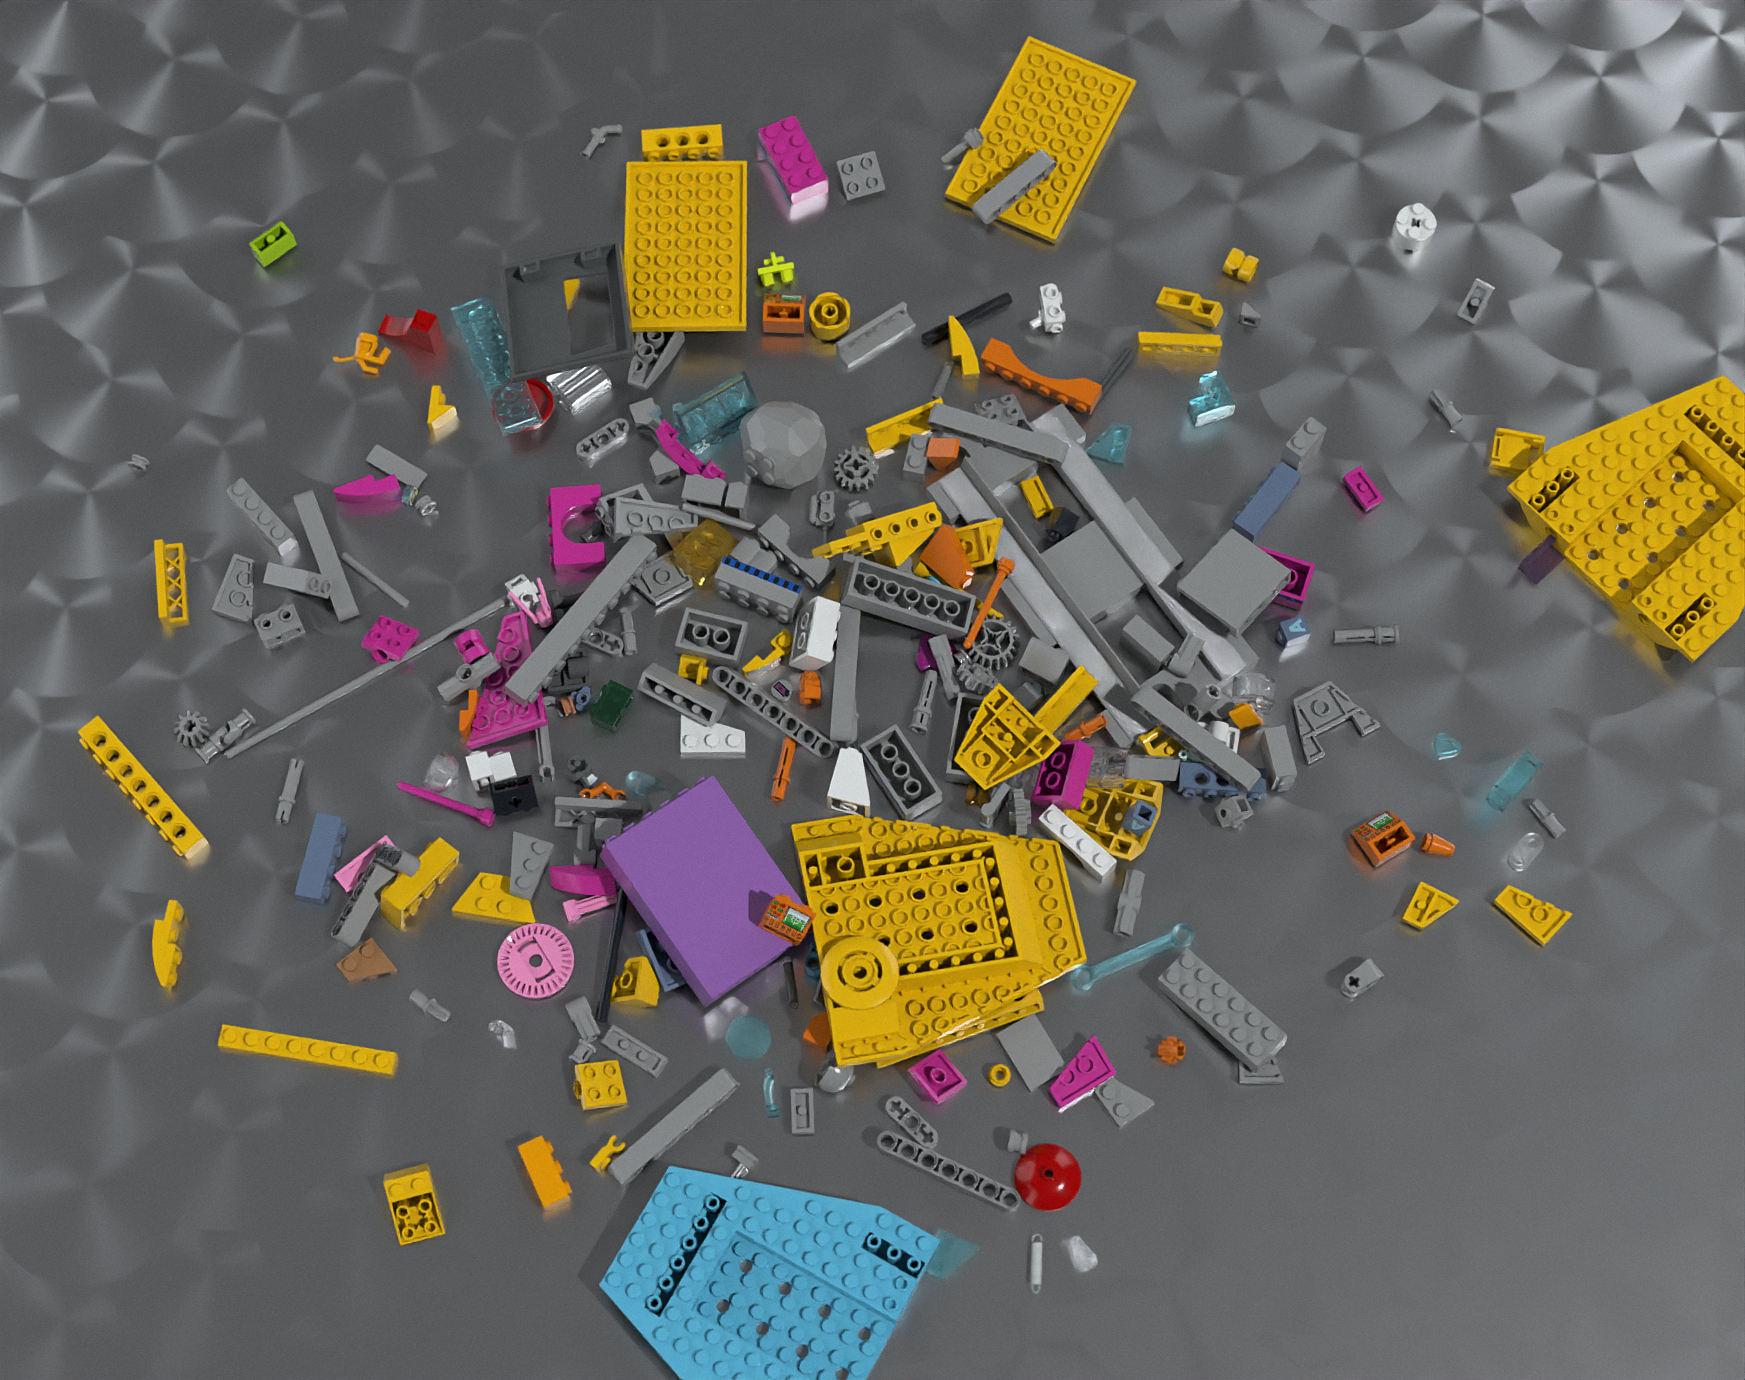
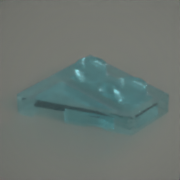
(1112, 444)
(949, 1255)

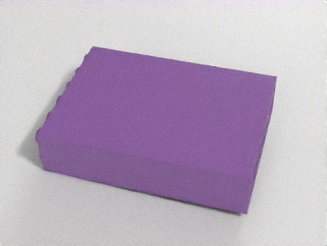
(702, 887)

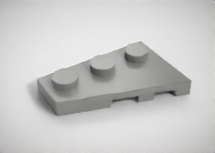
(236, 591)
(1267, 1075)

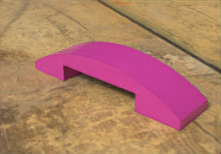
(682, 456)

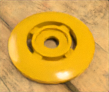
(864, 992)

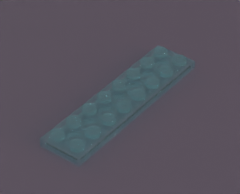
(489, 352)

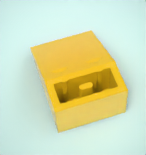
(414, 1204)

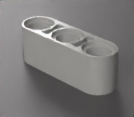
(1152, 767)

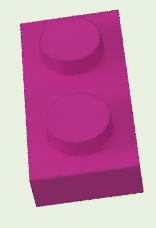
(1363, 488)

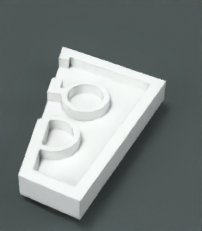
(706, 740)

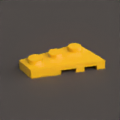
(1534, 916)

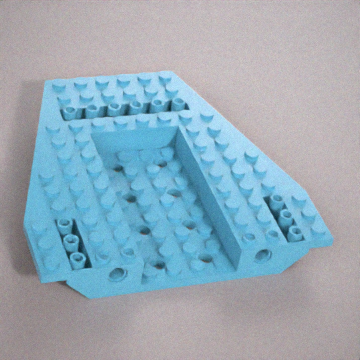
(828, 1249)

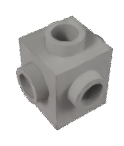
(1233, 811)

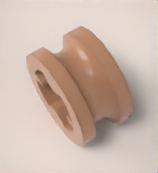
(568, 705)

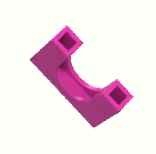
(569, 555)

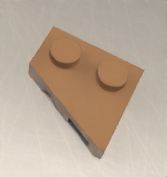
(365, 962)

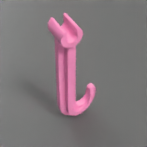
(576, 909)

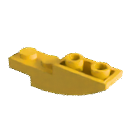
(165, 953)

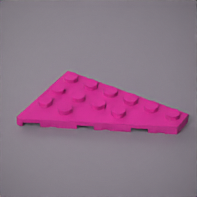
(497, 713)

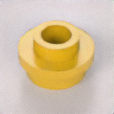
(999, 1068)

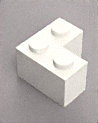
(489, 770)

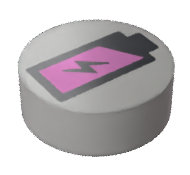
(782, 690)

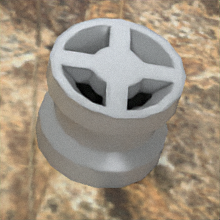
(1017, 1142)

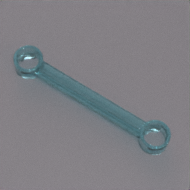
(1133, 956)

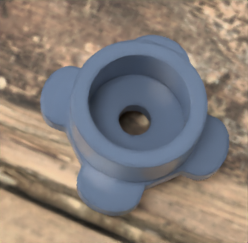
(580, 704)

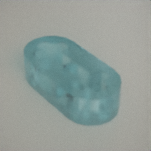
(646, 780)

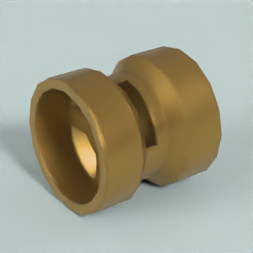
(982, 796)

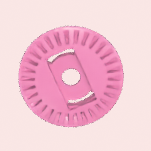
(515, 966)

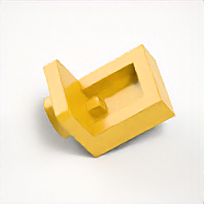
(693, 668)

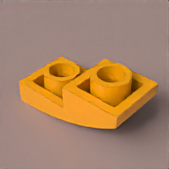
(1245, 717)

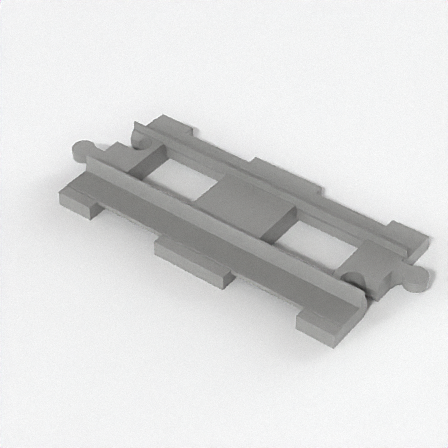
(1091, 575)

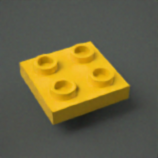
(599, 1085)

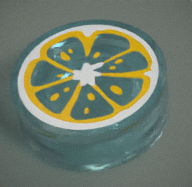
(410, 495)

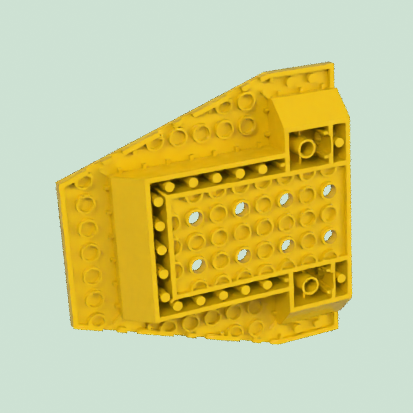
(1601, 483)
(1013, 898)

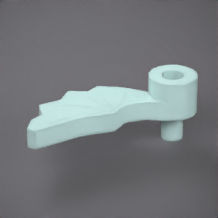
(1184, 755)

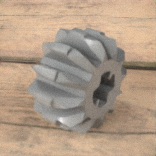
(184, 727)

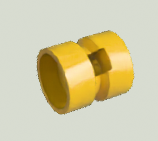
(1241, 265)

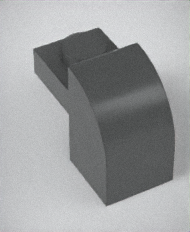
(1030, 695)

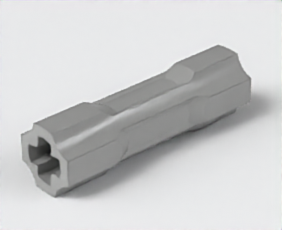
(942, 653)

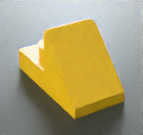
(438, 411)

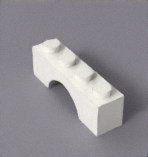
(1089, 852)

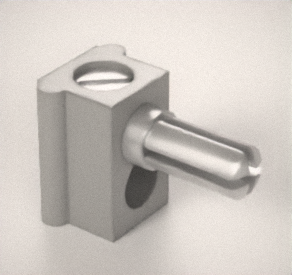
(746, 1160)

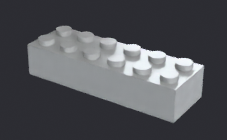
(908, 599)
(1222, 1010)

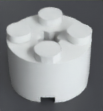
(1414, 227)

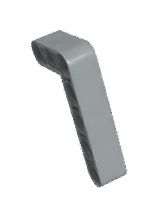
(367, 893)

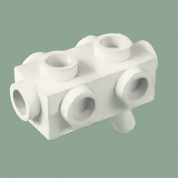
(1050, 314)

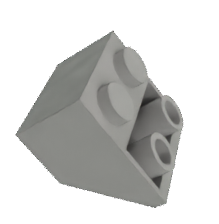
(1044, 663)

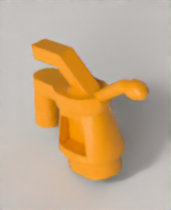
(365, 348)

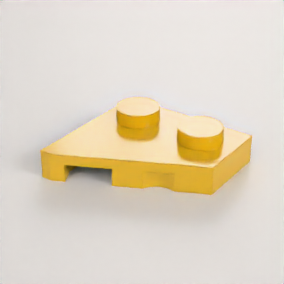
(1427, 906)

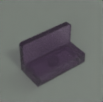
(1541, 560)

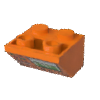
(784, 313)
(1383, 837)
(787, 919)

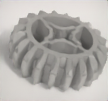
(1005, 632)

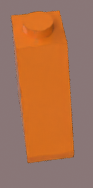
(948, 558)

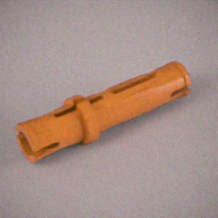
(780, 780)

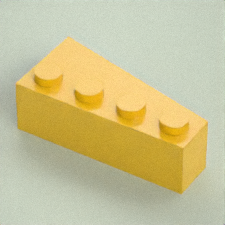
(406, 891)

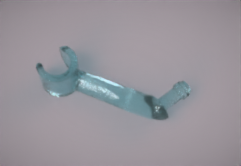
(772, 1109)

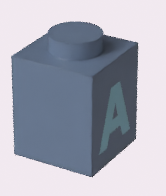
(1293, 631)
(1139, 818)

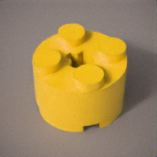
(829, 316)

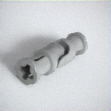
(228, 733)

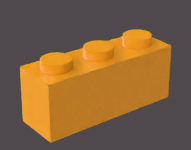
(545, 1172)

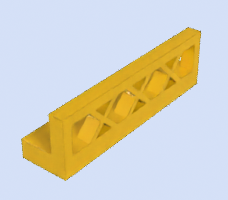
(1179, 344)
(899, 429)
(163, 580)
(1066, 699)

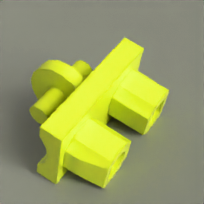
(766, 273)

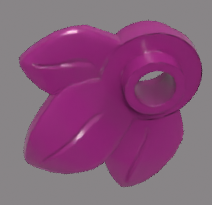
(925, 657)

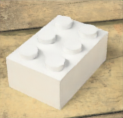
(815, 634)

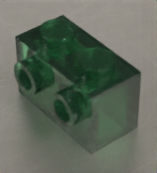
(611, 706)

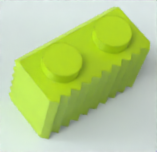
(272, 244)

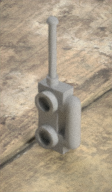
(825, 518)

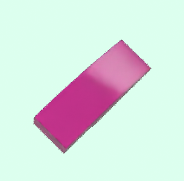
(368, 490)
(583, 879)

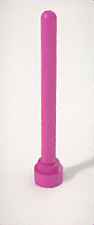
(485, 815)

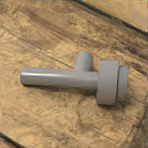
(972, 138)

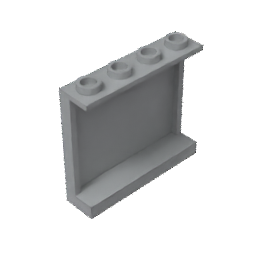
(1234, 581)

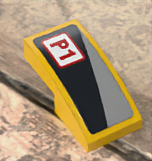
(758, 666)

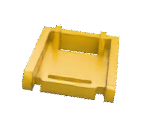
(1513, 448)

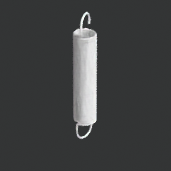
(1036, 1263)

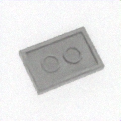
(1031, 1052)

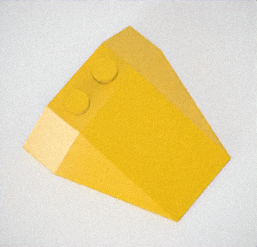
(1003, 740)
(1104, 811)

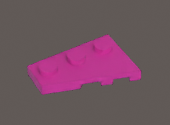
(1082, 1073)

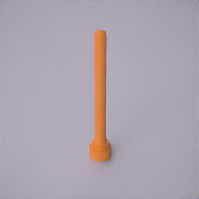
(1004, 567)

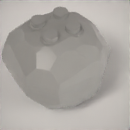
(782, 443)

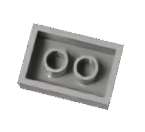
(712, 637)

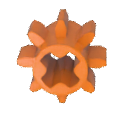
(1171, 1050)

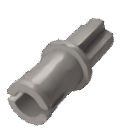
(1445, 406)
(628, 634)
(1547, 818)
(429, 1005)

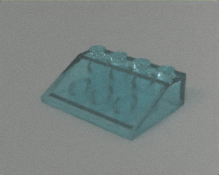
(715, 414)

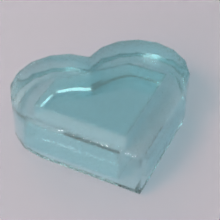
(1446, 747)

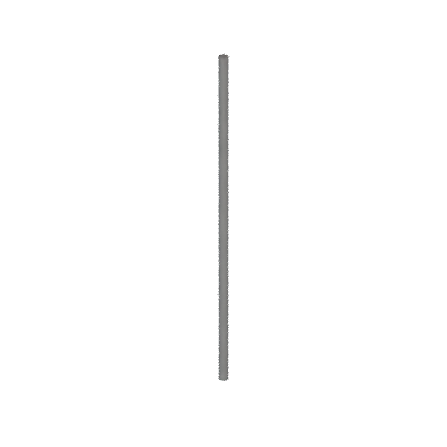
(365, 678)

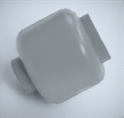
(858, 513)

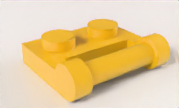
(1166, 747)

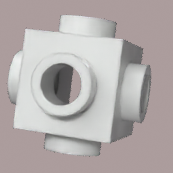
(524, 590)

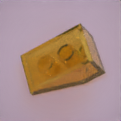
(703, 550)

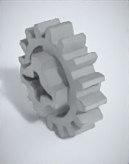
(846, 469)
(977, 678)
(1019, 811)

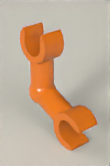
(602, 787)

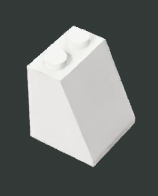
(848, 786)

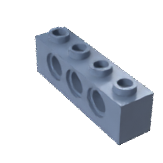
(1188, 787)

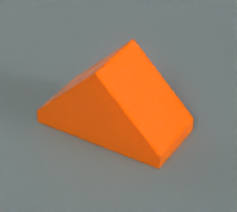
(942, 451)

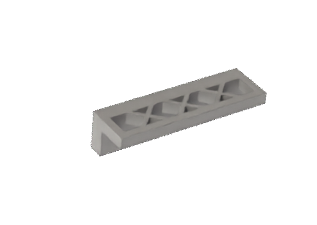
(874, 335)
(595, 806)

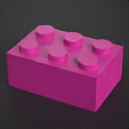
(1063, 776)

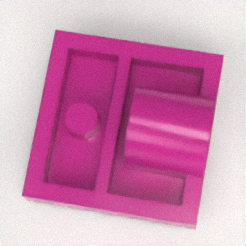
(389, 639)

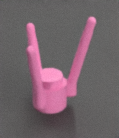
(544, 614)

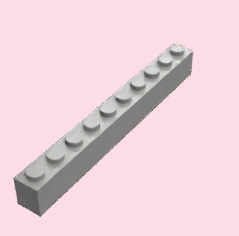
(580, 619)

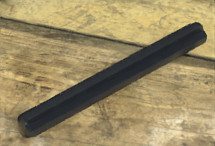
(968, 318)

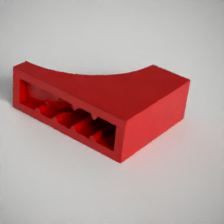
(418, 332)

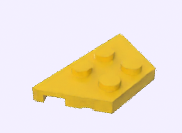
(980, 541)
(491, 899)

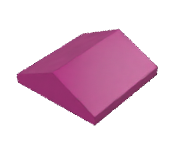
(938, 1077)

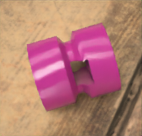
(471, 646)

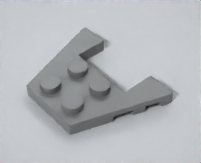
(662, 577)
(1322, 710)

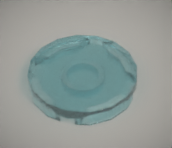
(749, 1037)

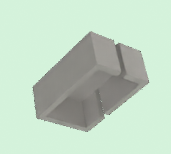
(717, 495)

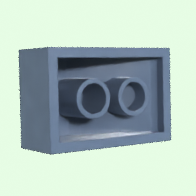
(662, 965)

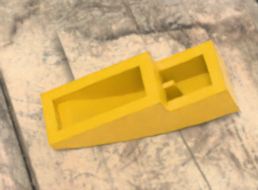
(1190, 306)
(962, 350)

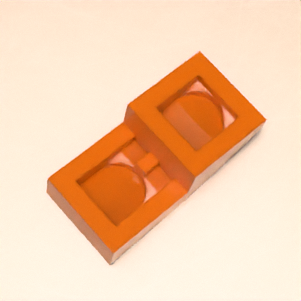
(469, 715)

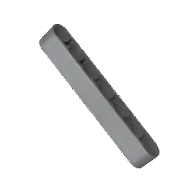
(998, 434)
(325, 554)
(765, 709)
(1195, 738)
(673, 1126)
(955, 1180)

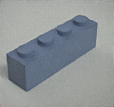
(1266, 502)
(320, 858)

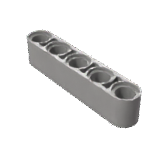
(1014, 186)

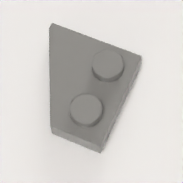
(1121, 1101)

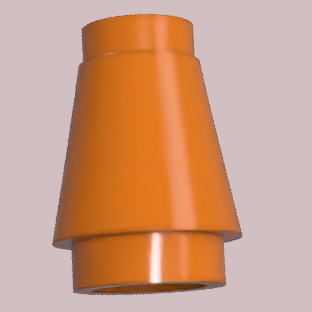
(1436, 845)

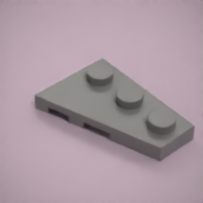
(527, 864)

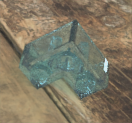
(1215, 400)

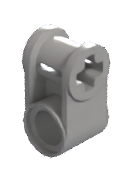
(1363, 977)

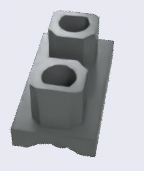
(582, 771)

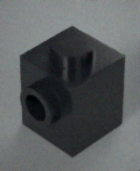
(1061, 523)

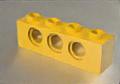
(674, 136)

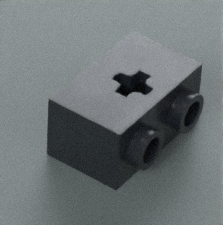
(520, 788)

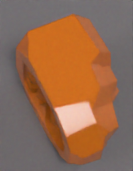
(810, 688)

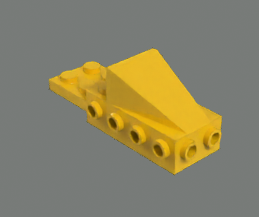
(888, 537)

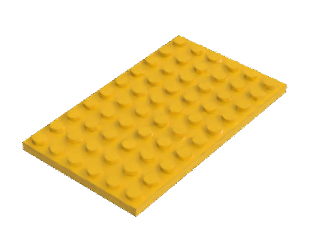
(1049, 105)
(686, 245)

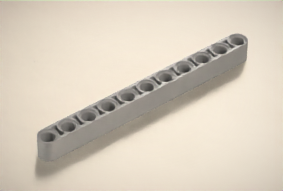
(845, 662)

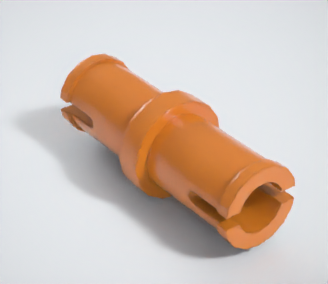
(1086, 728)

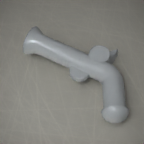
(597, 135)

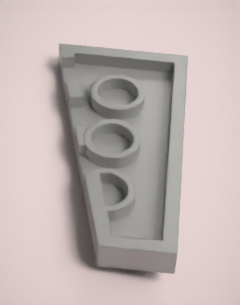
(645, 517)

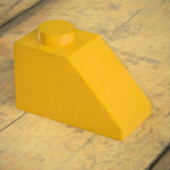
(636, 985)

